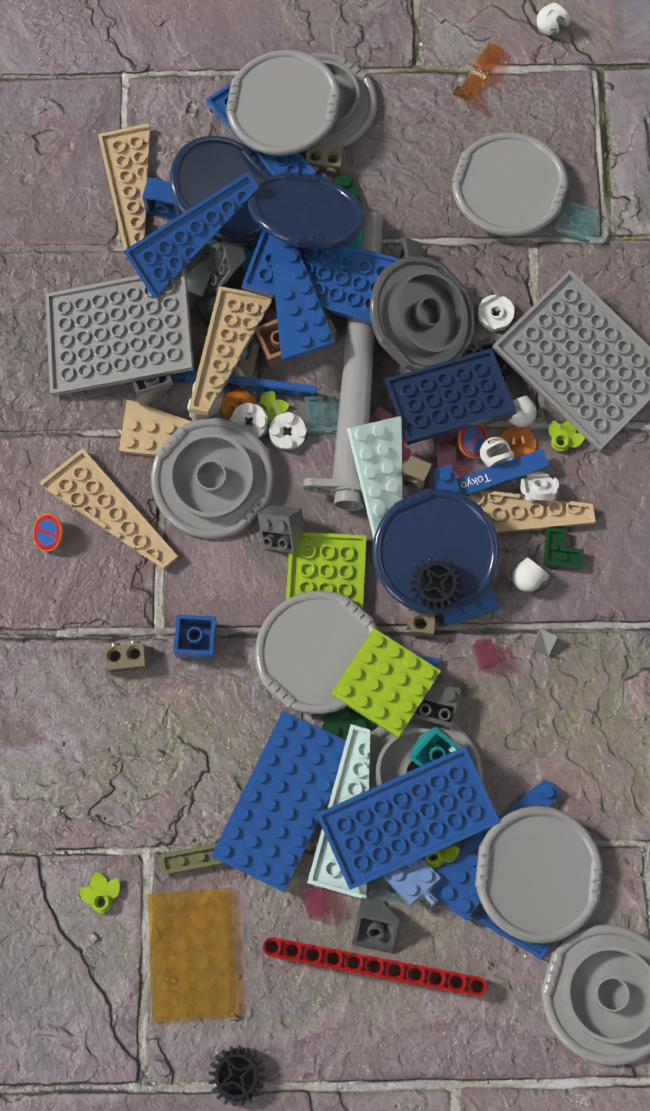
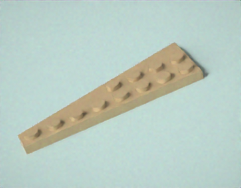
(126, 166)
(229, 333)
(515, 514)

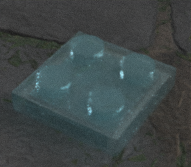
(576, 221)

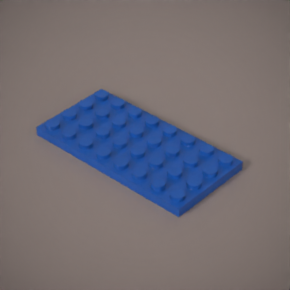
(339, 276)
(281, 802)
(407, 818)

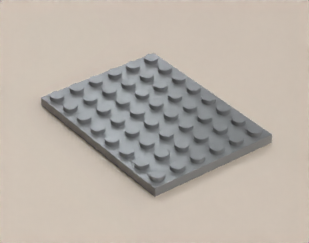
(117, 334)
(580, 359)

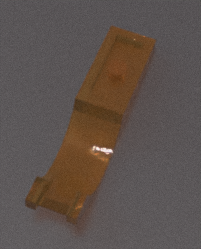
(479, 72)

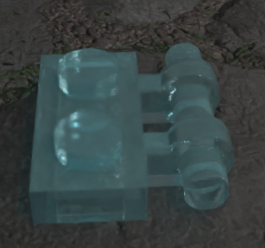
(315, 414)

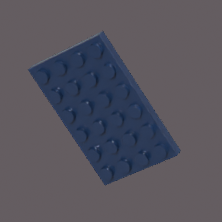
(450, 396)

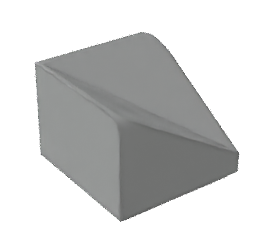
(544, 642)

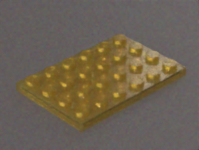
(191, 955)

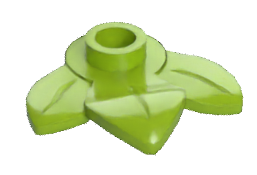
(272, 406)
(566, 434)
(444, 855)
(100, 889)

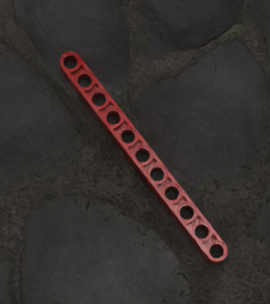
(363, 969)

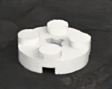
(492, 322)
(253, 411)
(287, 421)
(539, 487)

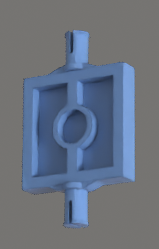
(414, 882)

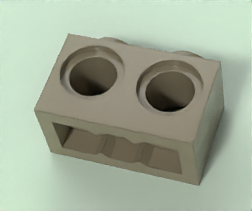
(325, 155)
(415, 473)
(428, 619)
(125, 663)

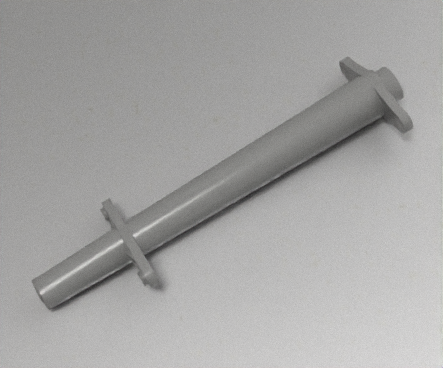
(354, 395)

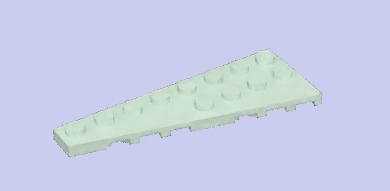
(378, 465)
(350, 781)

